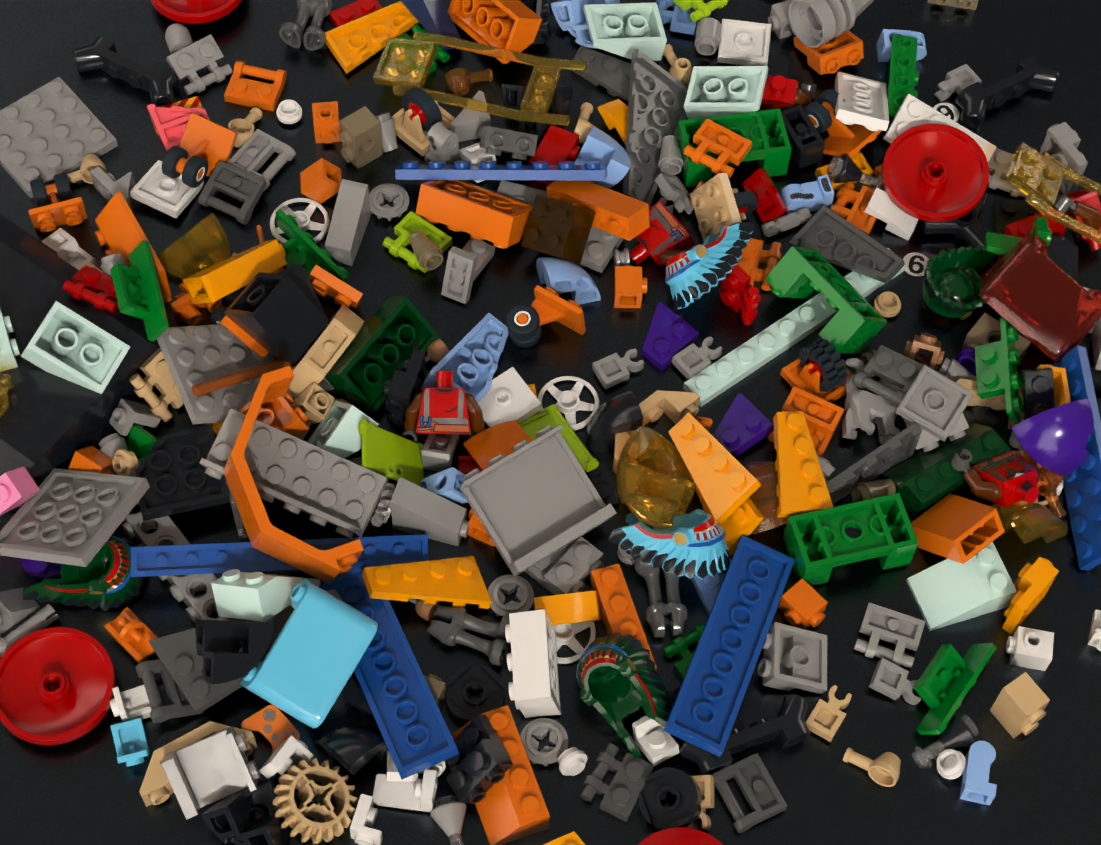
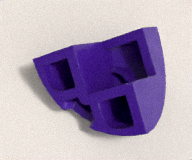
(1058, 436)

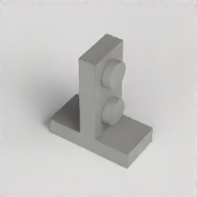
(463, 268)

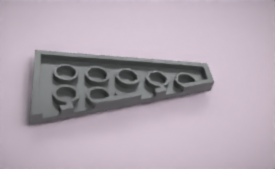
(653, 113)
(184, 665)

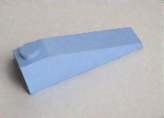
(474, 358)

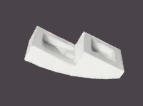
(884, 209)
(68, 249)

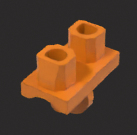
(189, 312)
(132, 635)

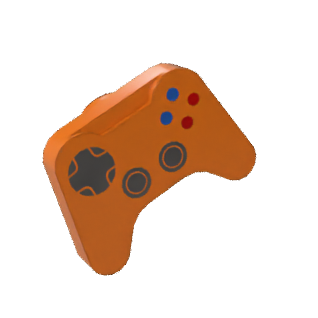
(271, 725)

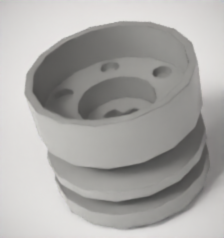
(820, 20)

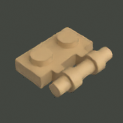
(157, 374)

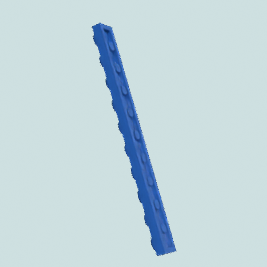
(242, 556)

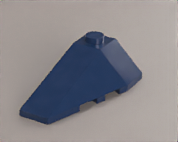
(433, 17)

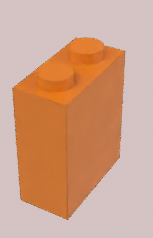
(957, 528)

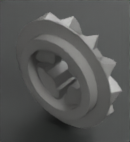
(391, 193)
(383, 509)
(507, 585)
(538, 730)

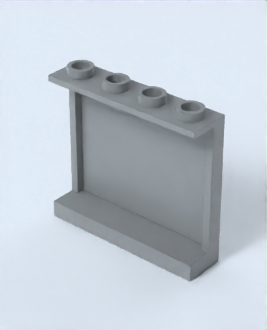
(535, 500)

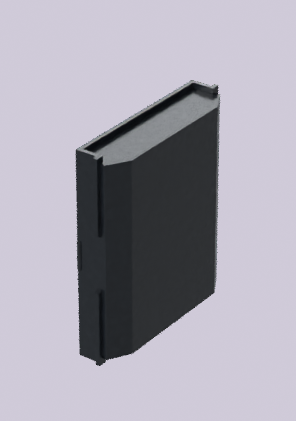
(47, 413)

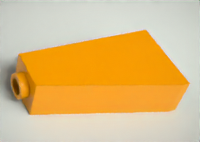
(234, 272)

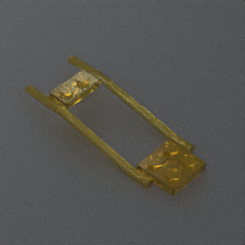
(408, 62)
(1040, 180)

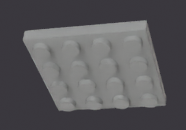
(49, 135)
(205, 354)
(71, 516)

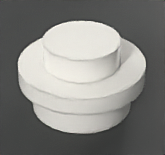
(289, 112)
(572, 761)
(951, 764)

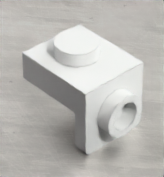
(130, 703)

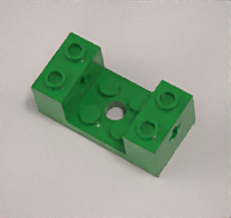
(763, 128)
(805, 270)
(820, 541)

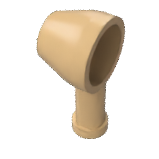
(680, 68)
(583, 125)
(245, 127)
(88, 164)
(882, 770)

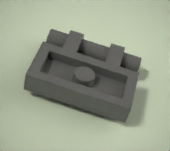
(625, 787)

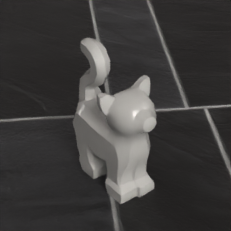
(866, 409)

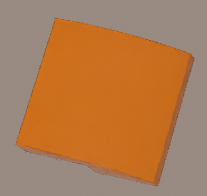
(820, 417)
(495, 441)

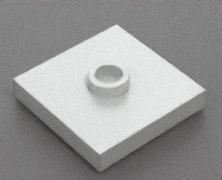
(744, 43)
(163, 192)
(508, 400)

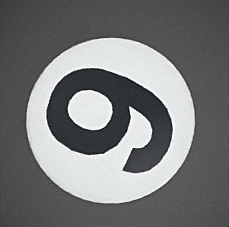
(948, 110)
(915, 264)

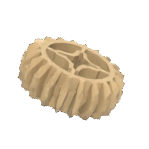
(335, 785)

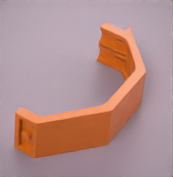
(262, 534)

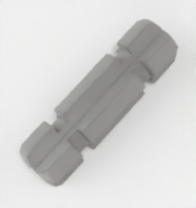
(786, 222)

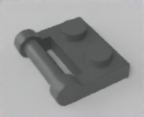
(235, 184)
(892, 368)
(178, 703)
(757, 789)

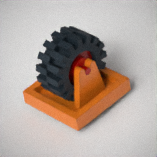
(818, 371)

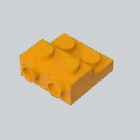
(1031, 589)

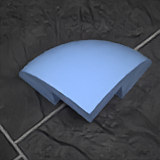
(572, 18)
(609, 152)
(567, 277)

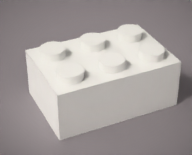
(533, 664)

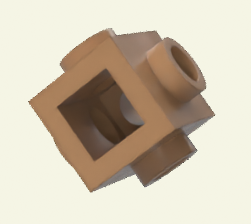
(927, 342)

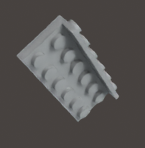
(301, 475)

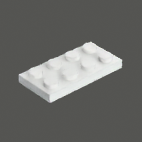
(864, 102)
(916, 113)

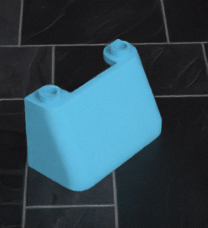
(312, 655)

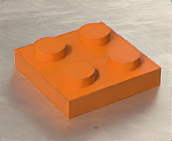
(326, 283)

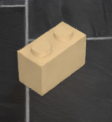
(1020, 706)

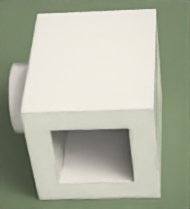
(1030, 648)

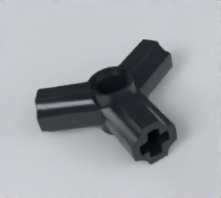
(965, 227)

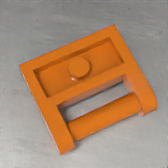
(253, 92)

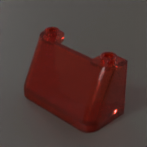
(1041, 298)

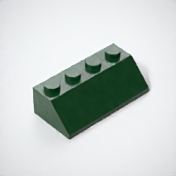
(379, 351)
(930, 475)

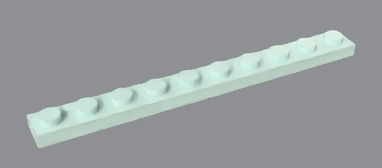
(772, 342)

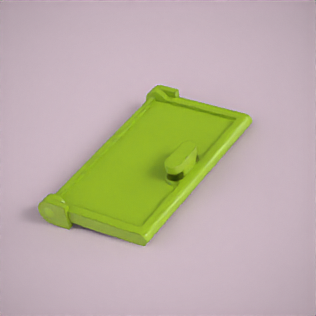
(553, 417)
(390, 453)

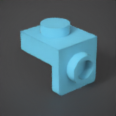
(130, 741)

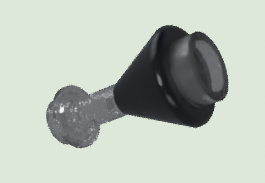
(844, 170)
(958, 734)

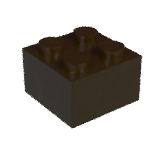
(558, 228)

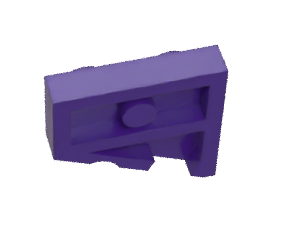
(667, 337)
(742, 427)

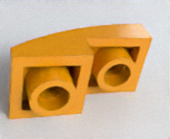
(615, 116)
(570, 607)

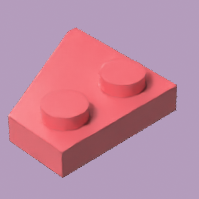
(172, 122)

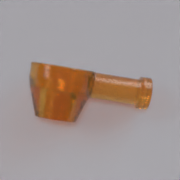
(459, 79)
(1047, 485)

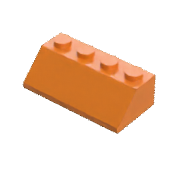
(497, 23)
(474, 211)
(122, 234)
(514, 804)

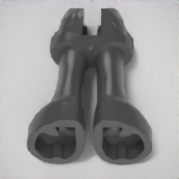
(314, 36)
(657, 608)
(452, 626)

